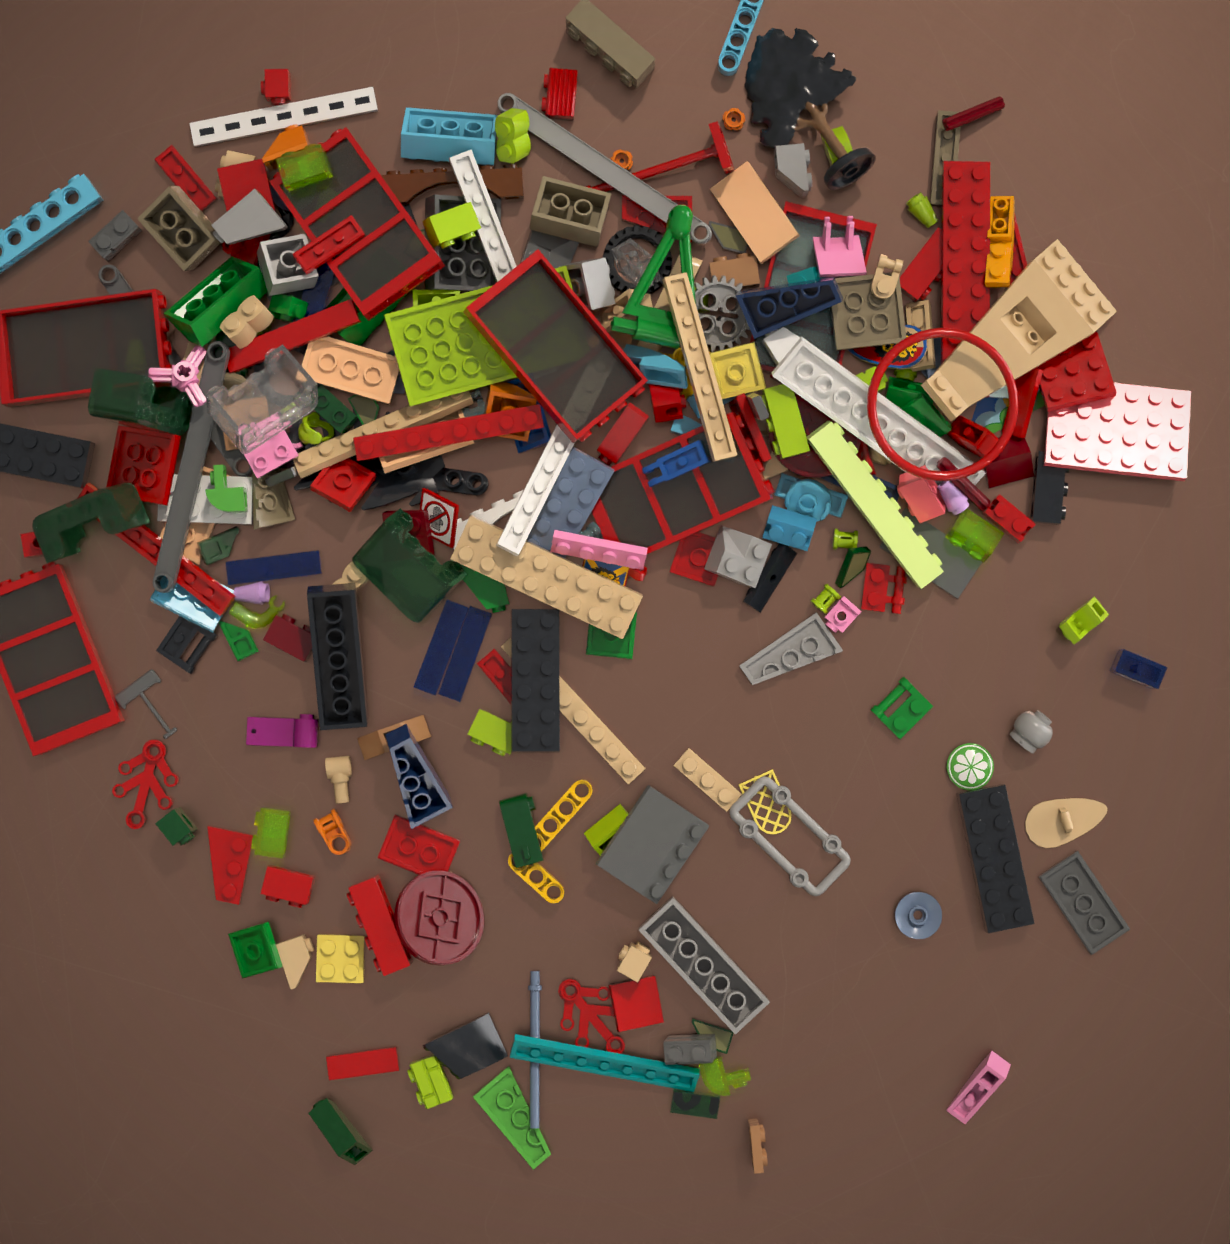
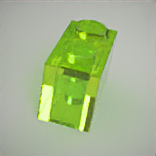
(304, 167)
(974, 535)
(272, 832)

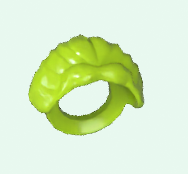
(308, 435)

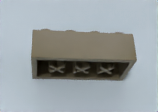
(609, 43)

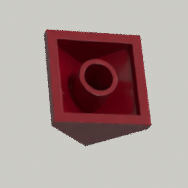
(1011, 465)

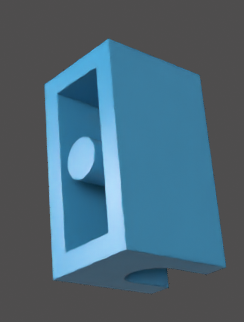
(789, 528)

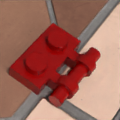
(875, 588)

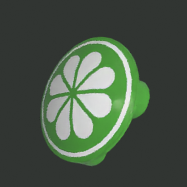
(970, 766)

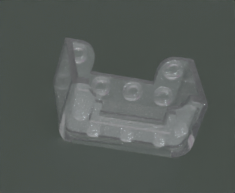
(264, 402)

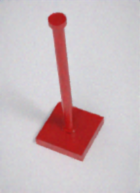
(718, 149)

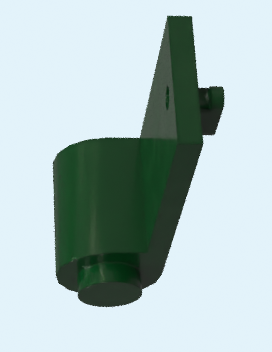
(520, 829)

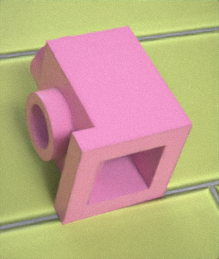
(850, 611)

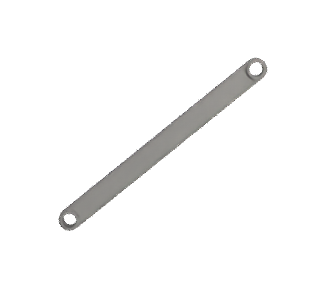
(601, 165)

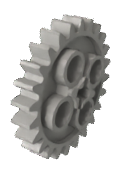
(721, 292)

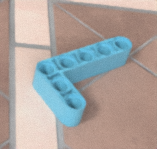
(739, 30)

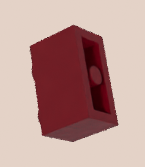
(290, 637)

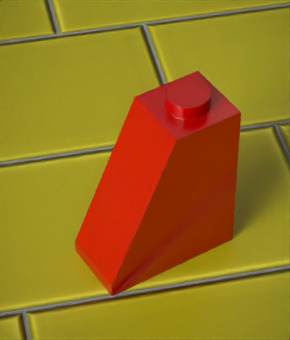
(622, 434)

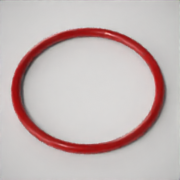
(872, 400)

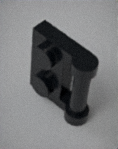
(179, 639)

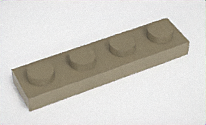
(945, 149)

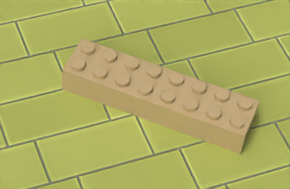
(548, 578)

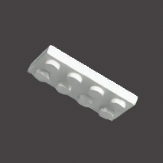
(205, 512)

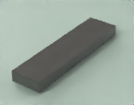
(757, 406)

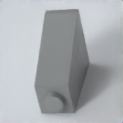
(248, 220)

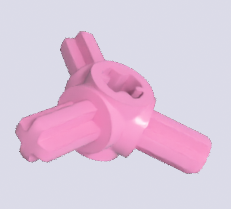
(188, 368)

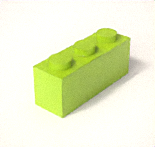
(785, 421)

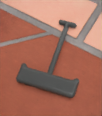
(136, 689)

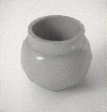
(1032, 730)

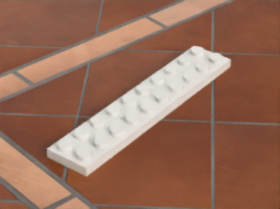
(844, 400)

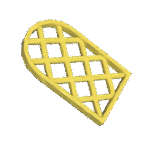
(741, 786)

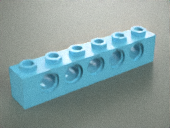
(49, 226)

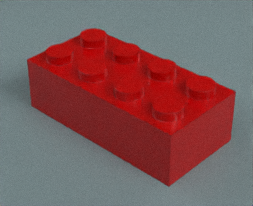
(378, 921)

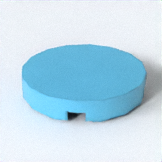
(809, 498)

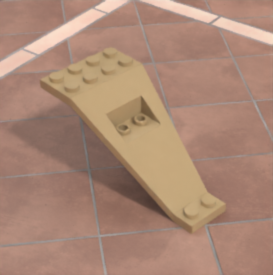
(1030, 323)

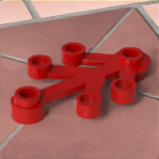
(146, 780)
(588, 1013)

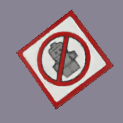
(442, 516)

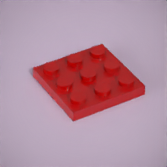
(1077, 376)
(145, 461)

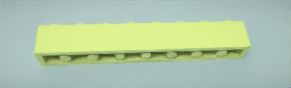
(874, 504)

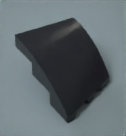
(468, 1047)

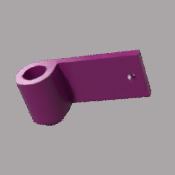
(283, 731)

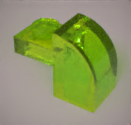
(719, 1082)

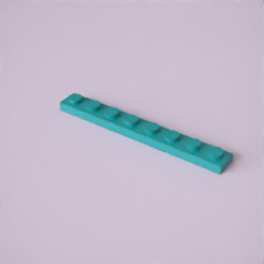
(604, 1063)

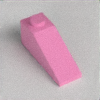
(979, 1087)

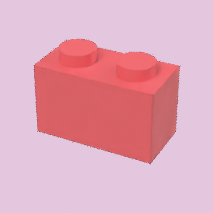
(922, 496)

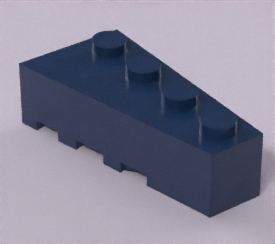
(781, 305)
(418, 782)

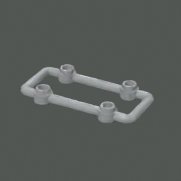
(781, 796)

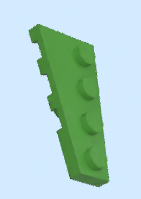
(510, 1113)

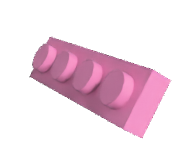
(598, 549)

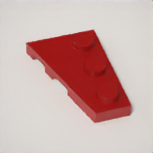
(640, 216)
(230, 861)

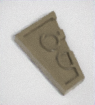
(270, 504)

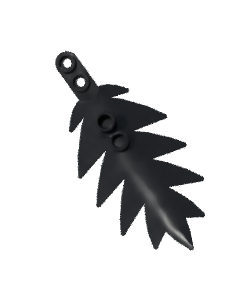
(400, 482)

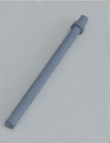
(534, 988)

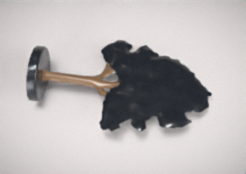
(785, 81)

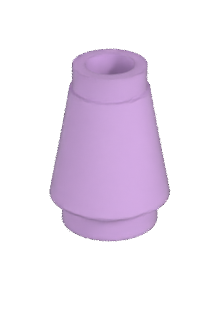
(953, 497)
(253, 593)

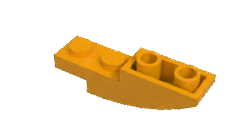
(1001, 241)

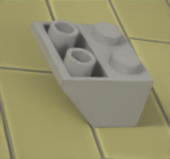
(791, 168)

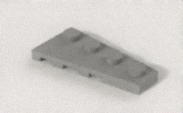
(796, 648)

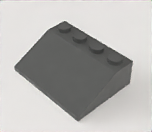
(465, 261)
(652, 844)

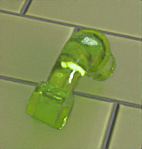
(254, 619)

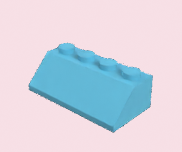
(443, 134)

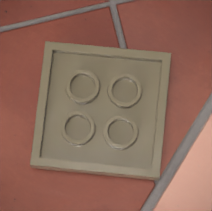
(864, 319)

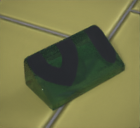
(695, 1103)

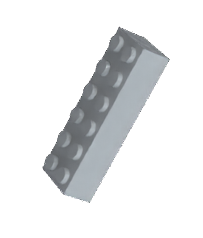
(704, 965)

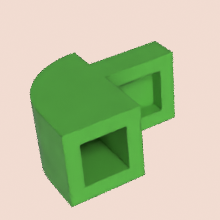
(224, 498)

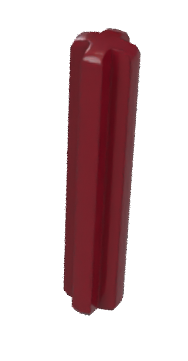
(973, 113)
(965, 485)

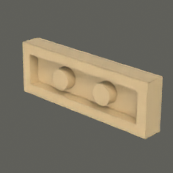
(919, 315)
(707, 779)

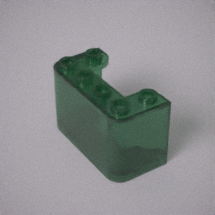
(137, 403)
(61, 528)
(406, 569)

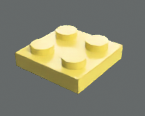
(737, 370)
(340, 958)

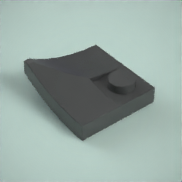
(555, 249)

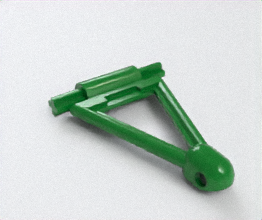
(651, 323)

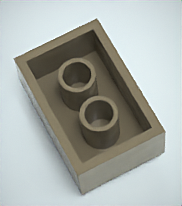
(570, 211)
(180, 228)

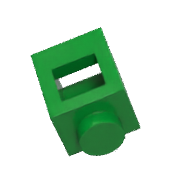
(287, 308)

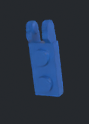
(678, 463)

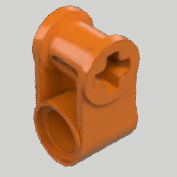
(333, 831)

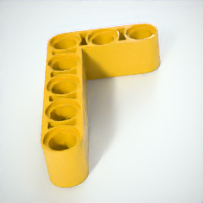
(545, 837)

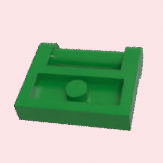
(907, 713)

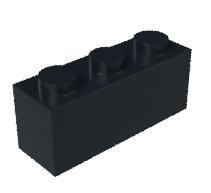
(1048, 492)

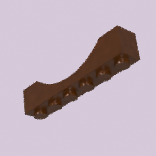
(502, 183)

